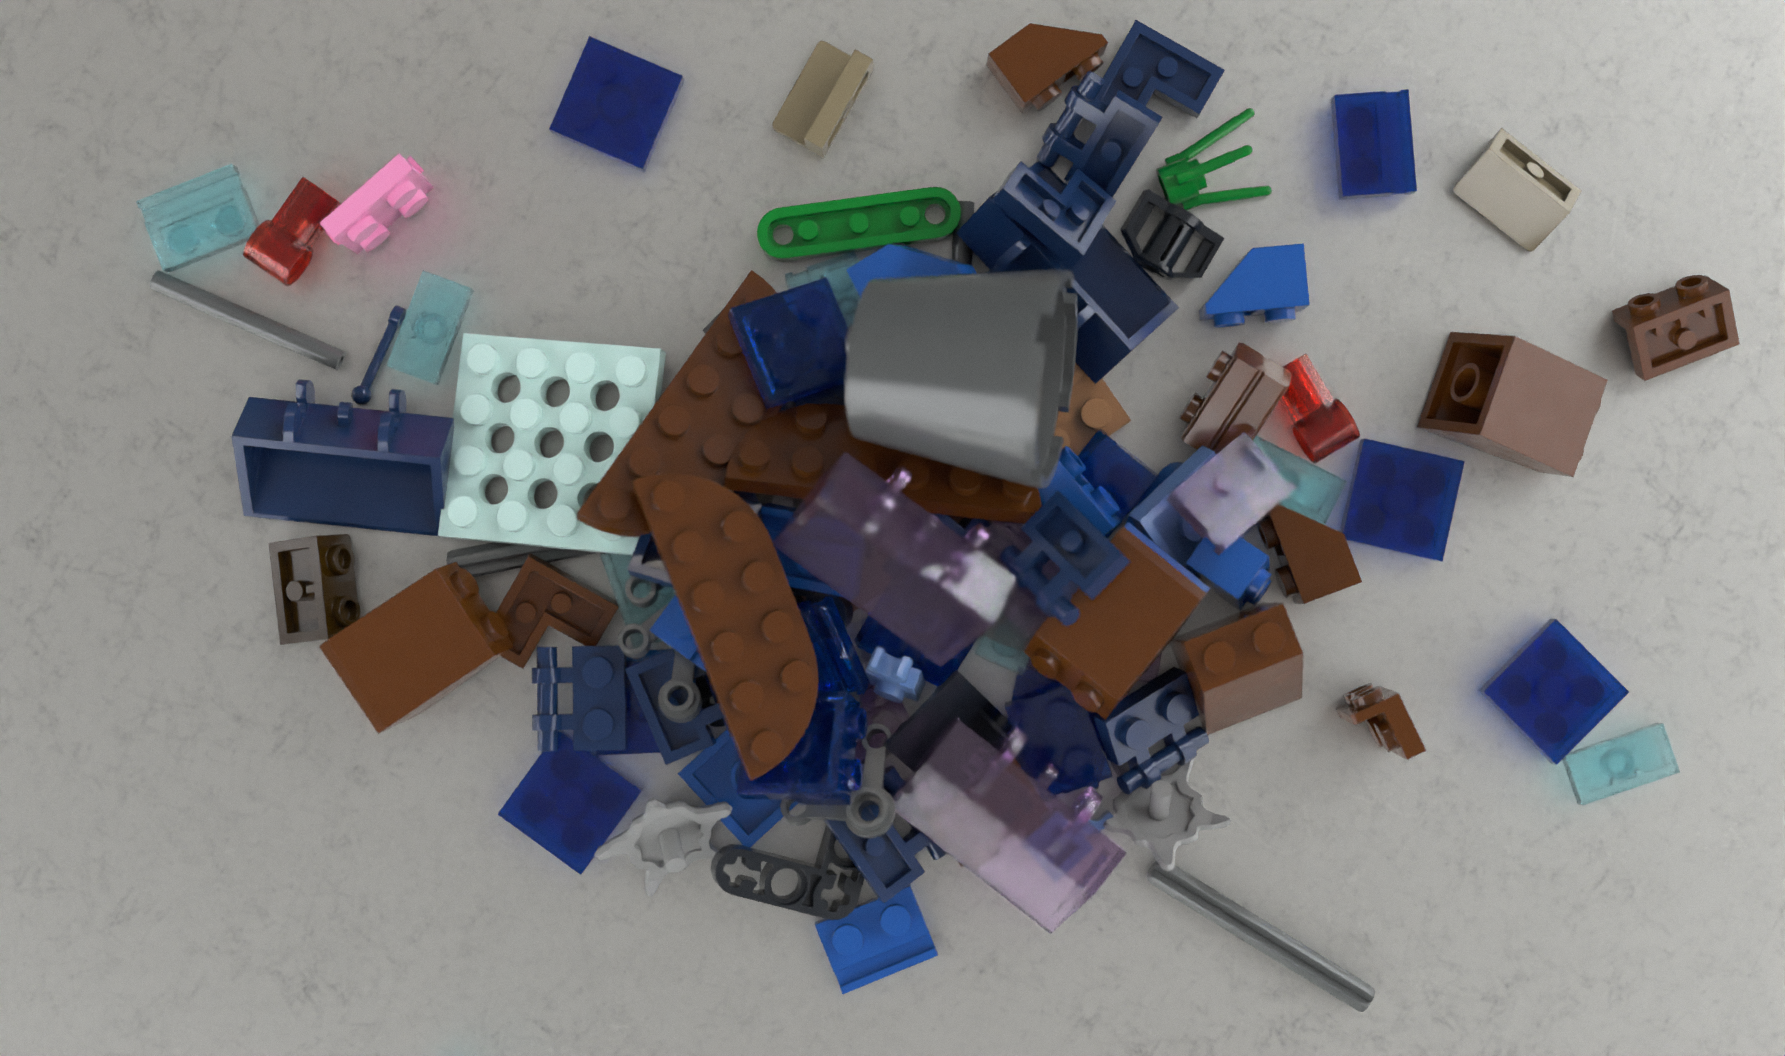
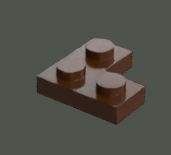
(551, 598)

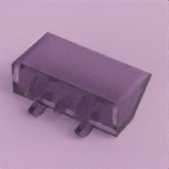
(896, 559)
(1009, 824)

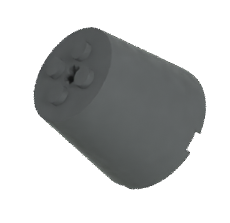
(966, 369)

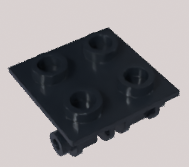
(929, 721)

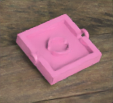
(377, 204)

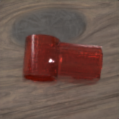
(286, 242)
(1318, 420)

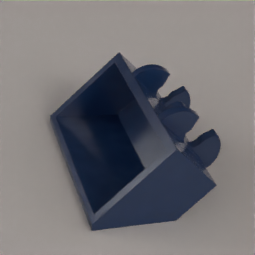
(1114, 294)
(343, 463)

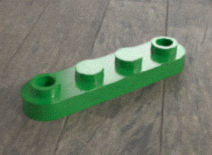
(858, 223)

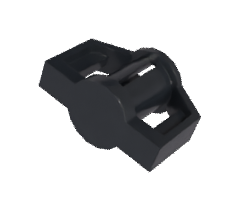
(1169, 238)

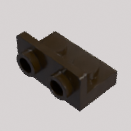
(314, 587)

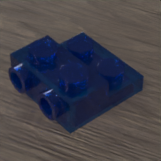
(823, 761)

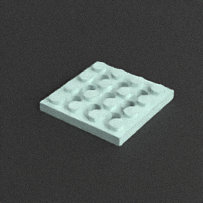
(479, 413)

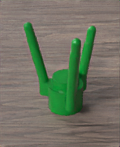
(1184, 178)

